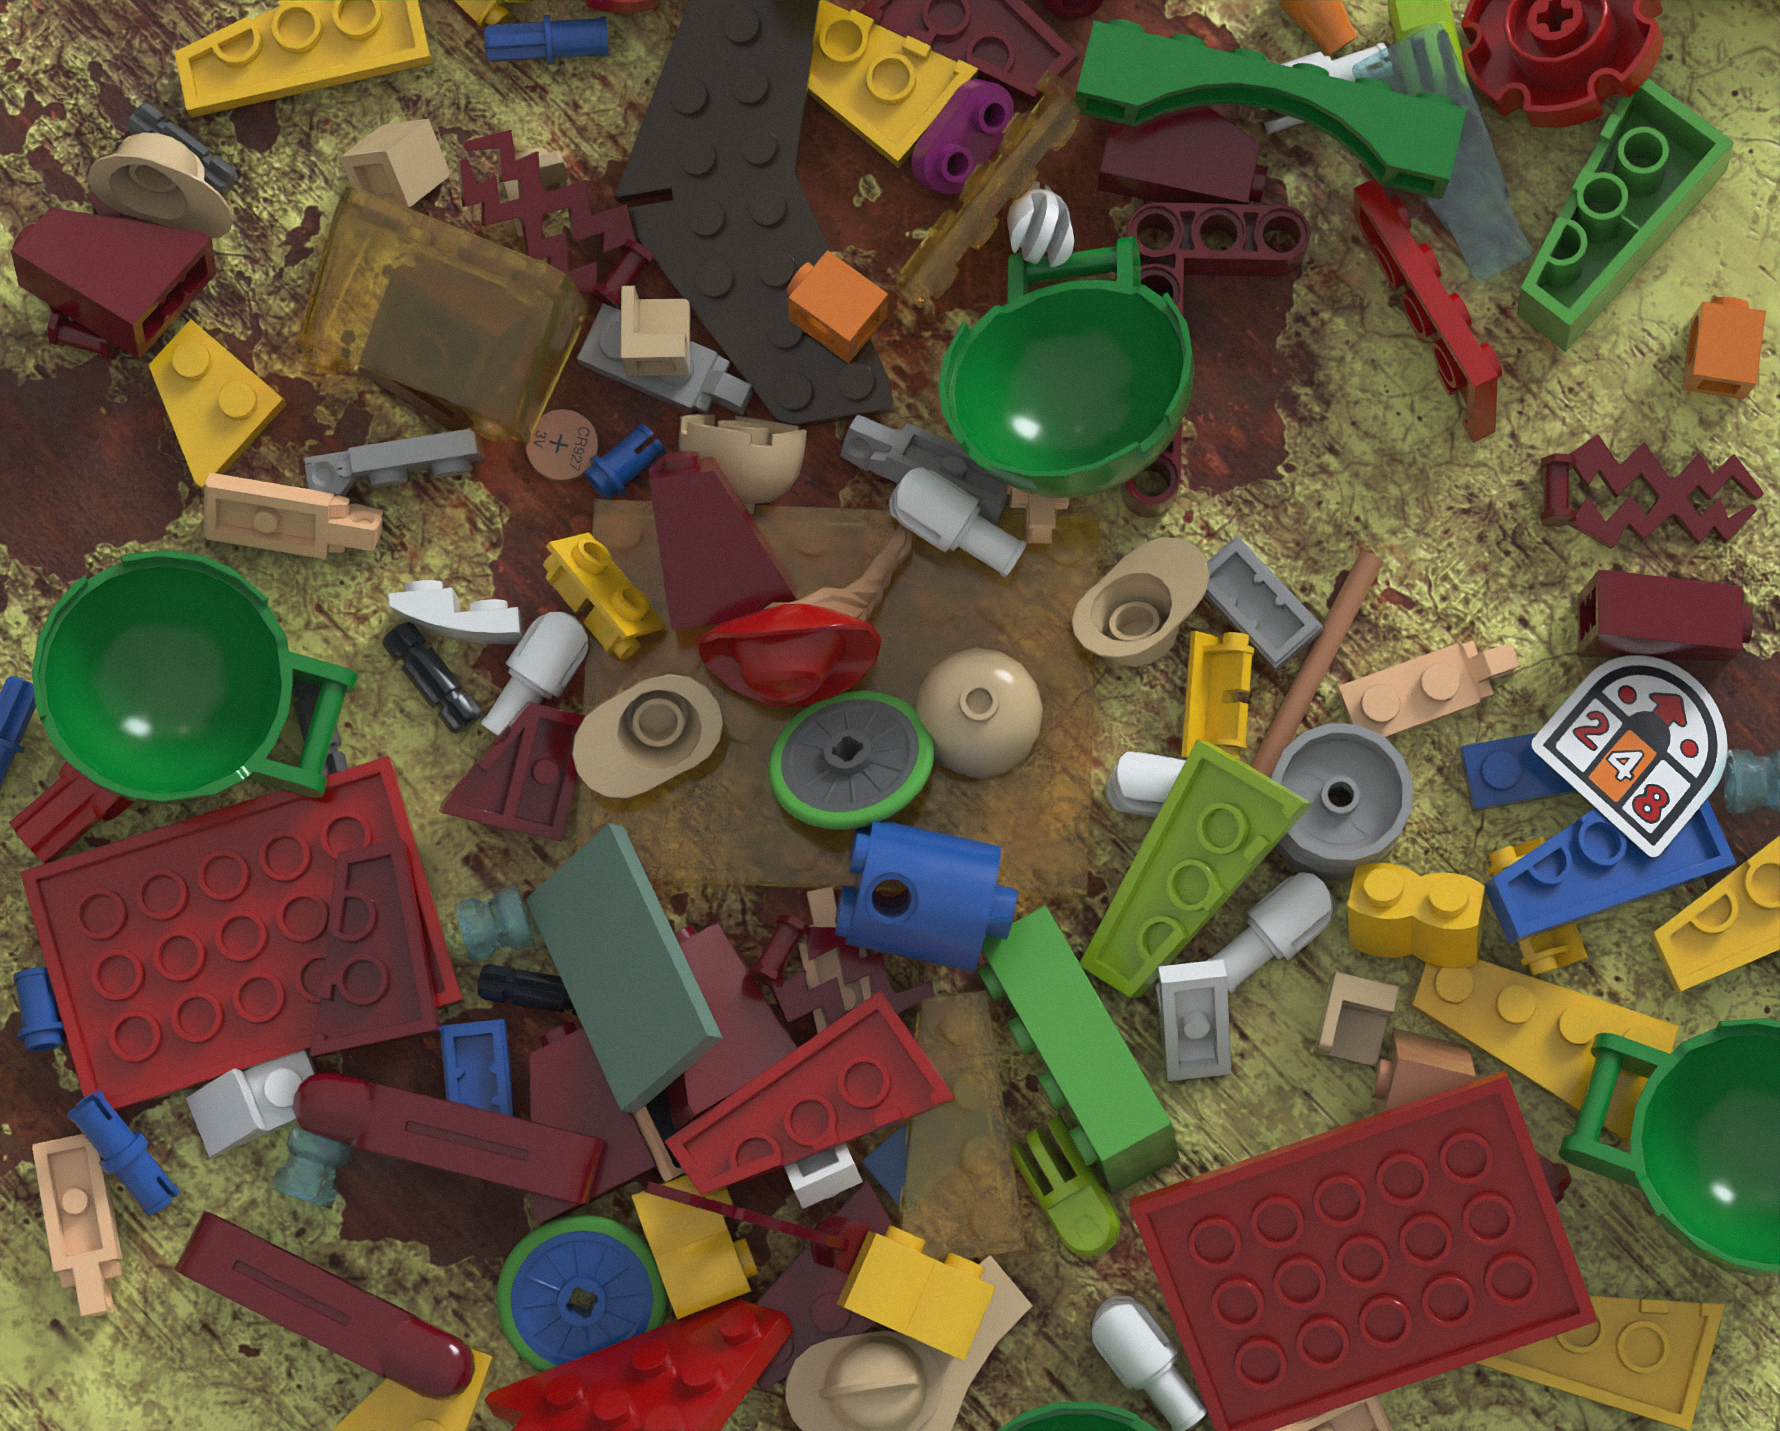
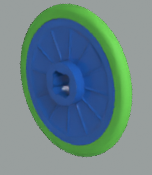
(571, 1255)

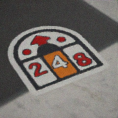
(1638, 746)

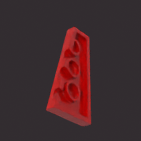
(1429, 308)
(823, 1094)

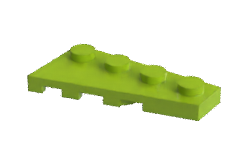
(1195, 856)

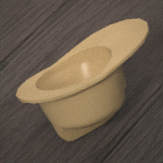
(160, 183)
(1141, 602)
(647, 735)
(864, 1384)

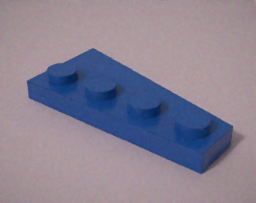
(1599, 869)

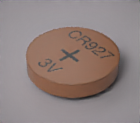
(562, 446)

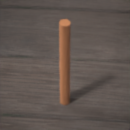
(1316, 662)

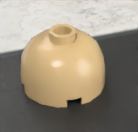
(754, 453)
(980, 712)

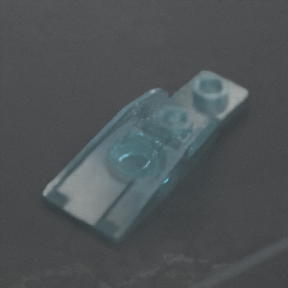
(1477, 193)

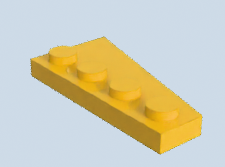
(300, 51)
(880, 81)
(1724, 925)
(1539, 1030)
(1636, 1358)

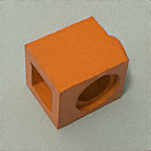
(836, 305)
(1724, 348)

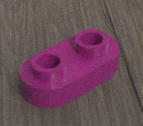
(962, 132)

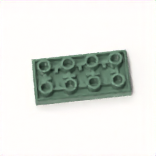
(623, 968)

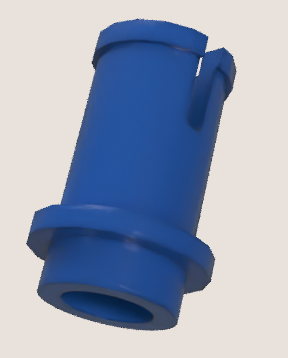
(621, 463)
(39, 1011)

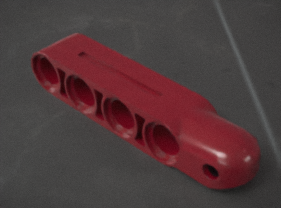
(449, 1135)
(326, 1309)

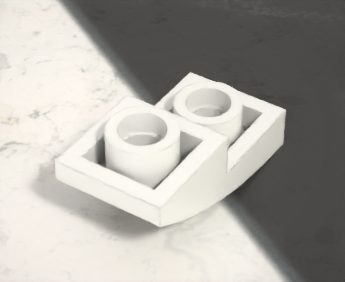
(438, 612)

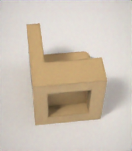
(397, 162)
(654, 335)
(1354, 1018)

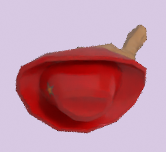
(807, 646)

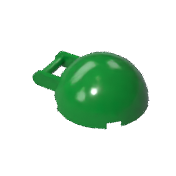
(1071, 378)
(177, 682)
(1697, 1139)

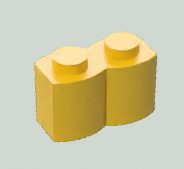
(1409, 914)
(694, 1250)
(916, 1293)

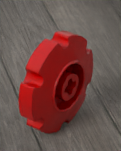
(1559, 55)

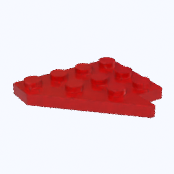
(661, 1380)

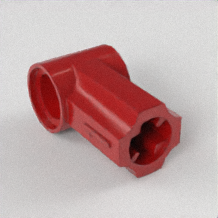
(65, 814)

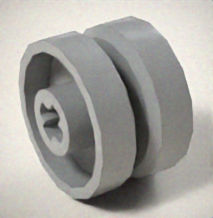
(1366, 776)

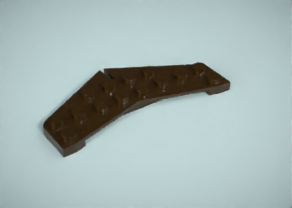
(739, 223)

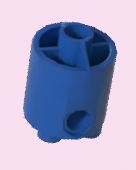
(946, 902)

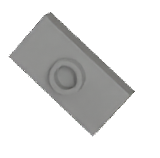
(1259, 605)

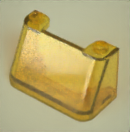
(441, 314)

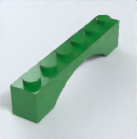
(1395, 135)

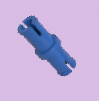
(123, 1152)

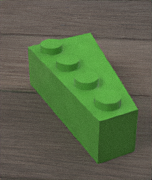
(1627, 200)
(1080, 1051)

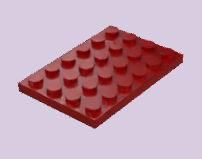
(213, 934)
(1364, 1258)

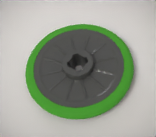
(888, 768)

